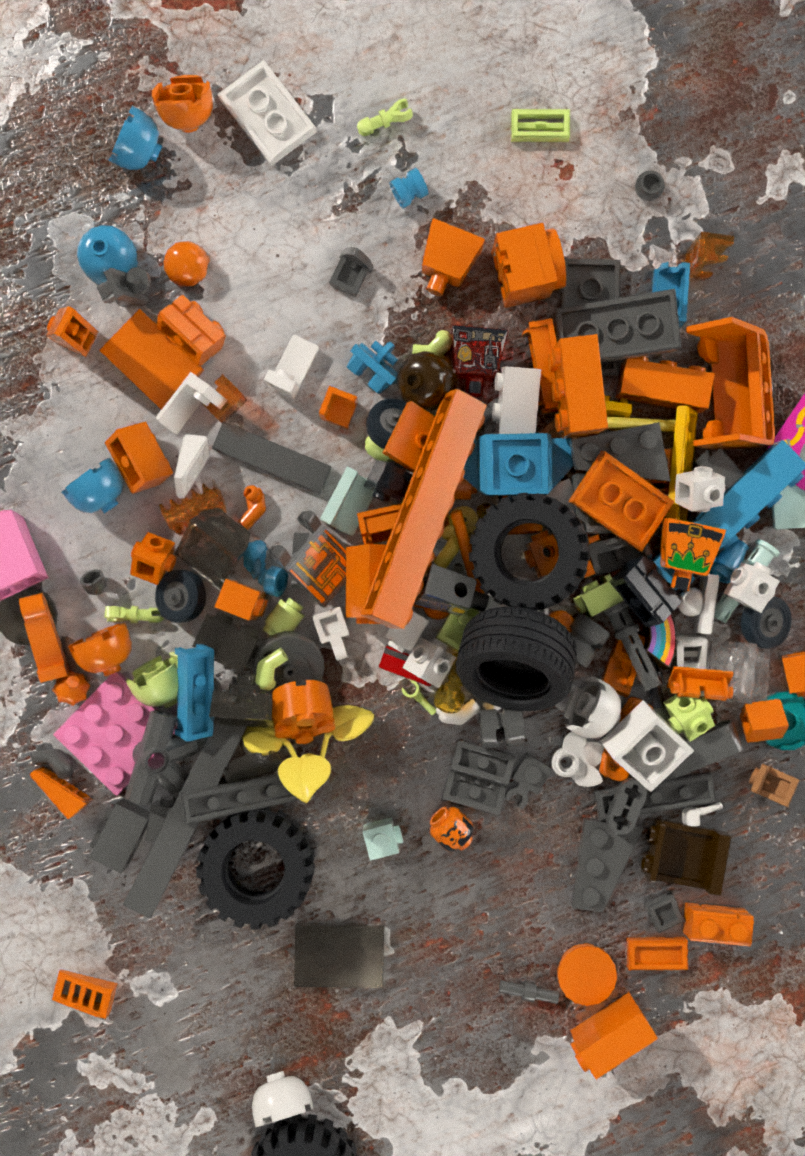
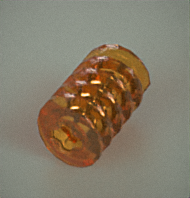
(181, 514)

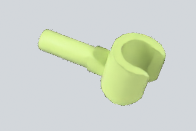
(419, 697)

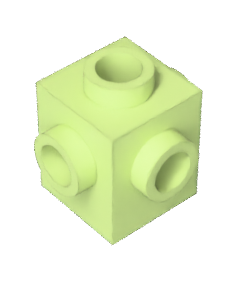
(689, 720)

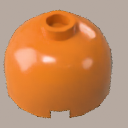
(184, 102)
(103, 650)

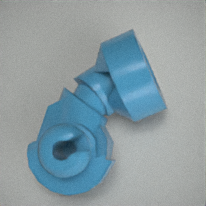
(272, 580)

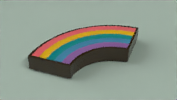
(661, 642)

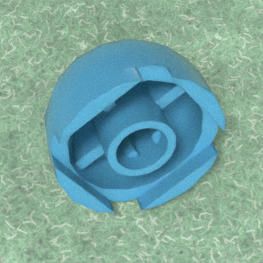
(136, 142)
(104, 249)
(96, 488)

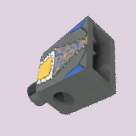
(440, 591)

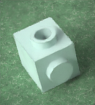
(382, 838)

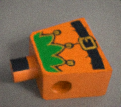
(688, 549)

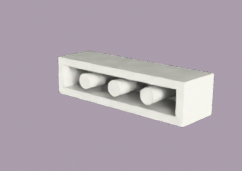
(517, 400)

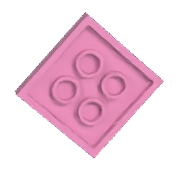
(106, 732)

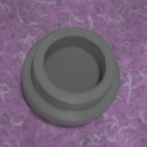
(649, 185)

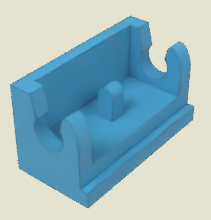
(674, 278)

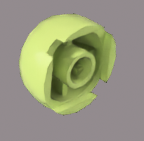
(156, 682)

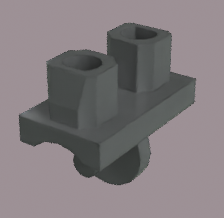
(125, 287)

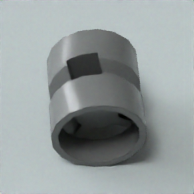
(587, 637)
(512, 728)

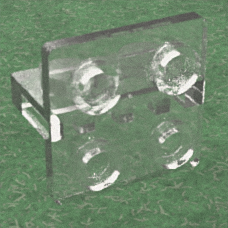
(749, 667)

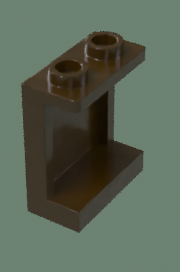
(686, 855)

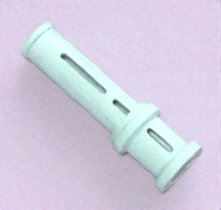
(763, 554)

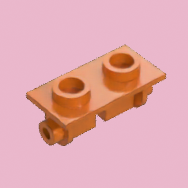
(690, 681)

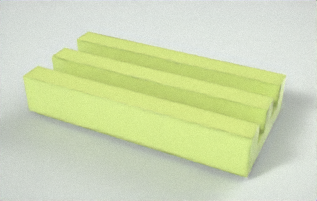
(540, 130)

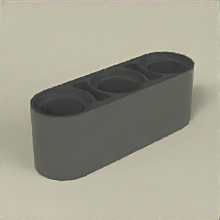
(709, 748)

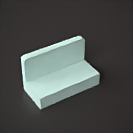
(346, 501)

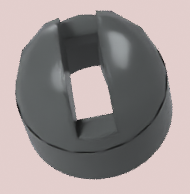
(93, 582)

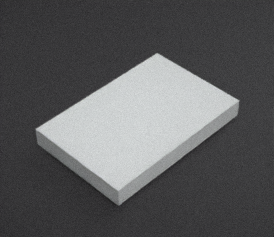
(267, 112)

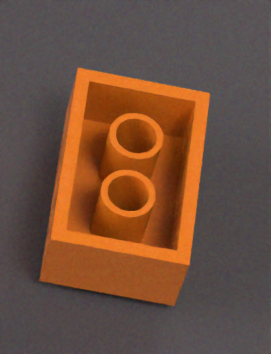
(578, 387)

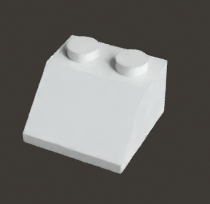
(646, 746)

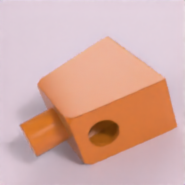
(449, 255)

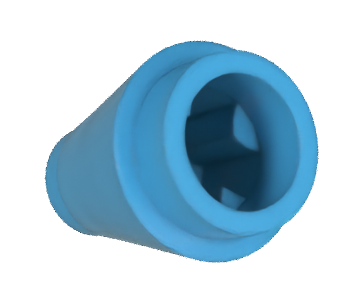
(729, 560)

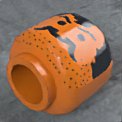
(451, 829)

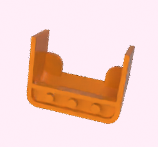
(740, 384)

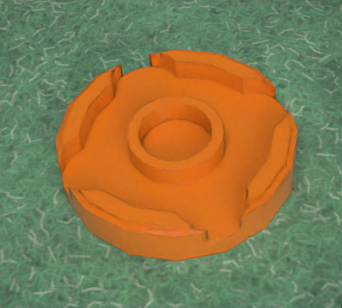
(586, 974)

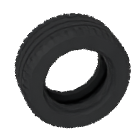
(517, 659)

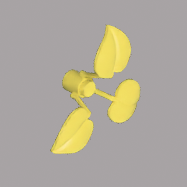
(307, 773)

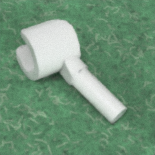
(691, 815)

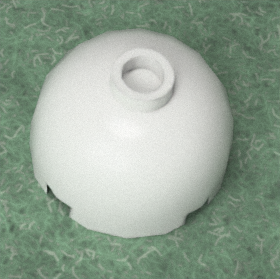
(593, 709)
(280, 1099)

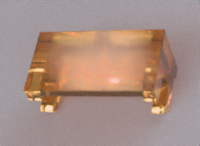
(707, 249)

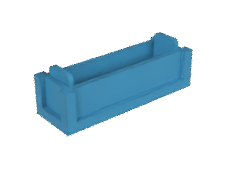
(194, 692)

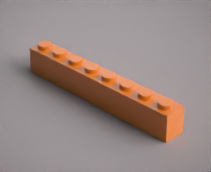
(424, 510)

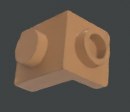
(773, 784)

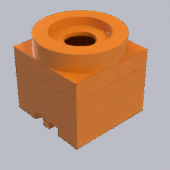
(528, 264)

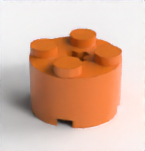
(302, 711)

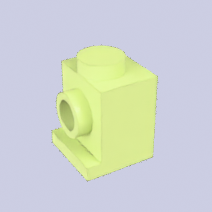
(597, 597)

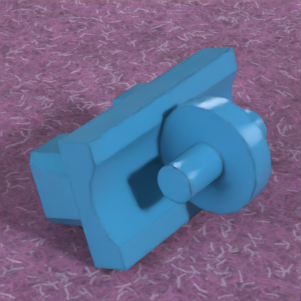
(365, 357)

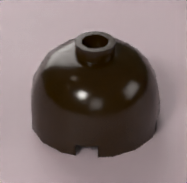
(426, 379)

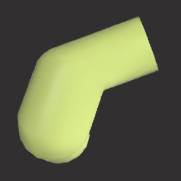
(439, 344)
(266, 669)

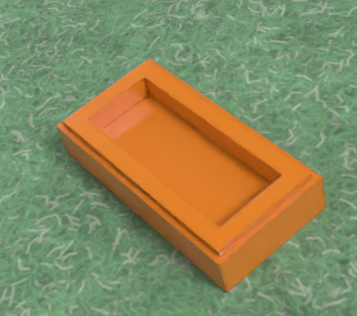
(657, 953)

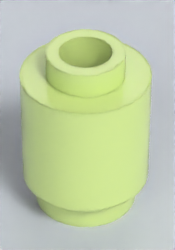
(283, 617)

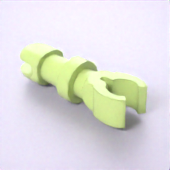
(367, 126)
(122, 614)

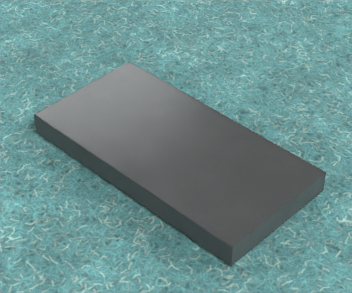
(592, 282)
(625, 325)

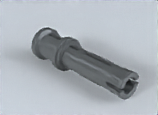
(625, 628)

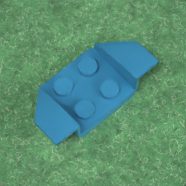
(518, 463)

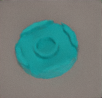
(795, 713)

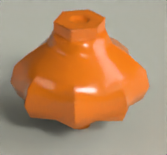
(71, 688)

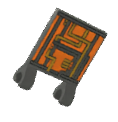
(317, 563)

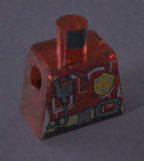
(477, 355)

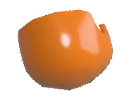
(186, 263)

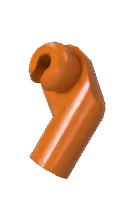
(256, 506)

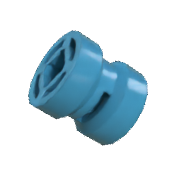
(408, 188)

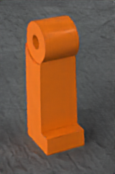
(43, 638)

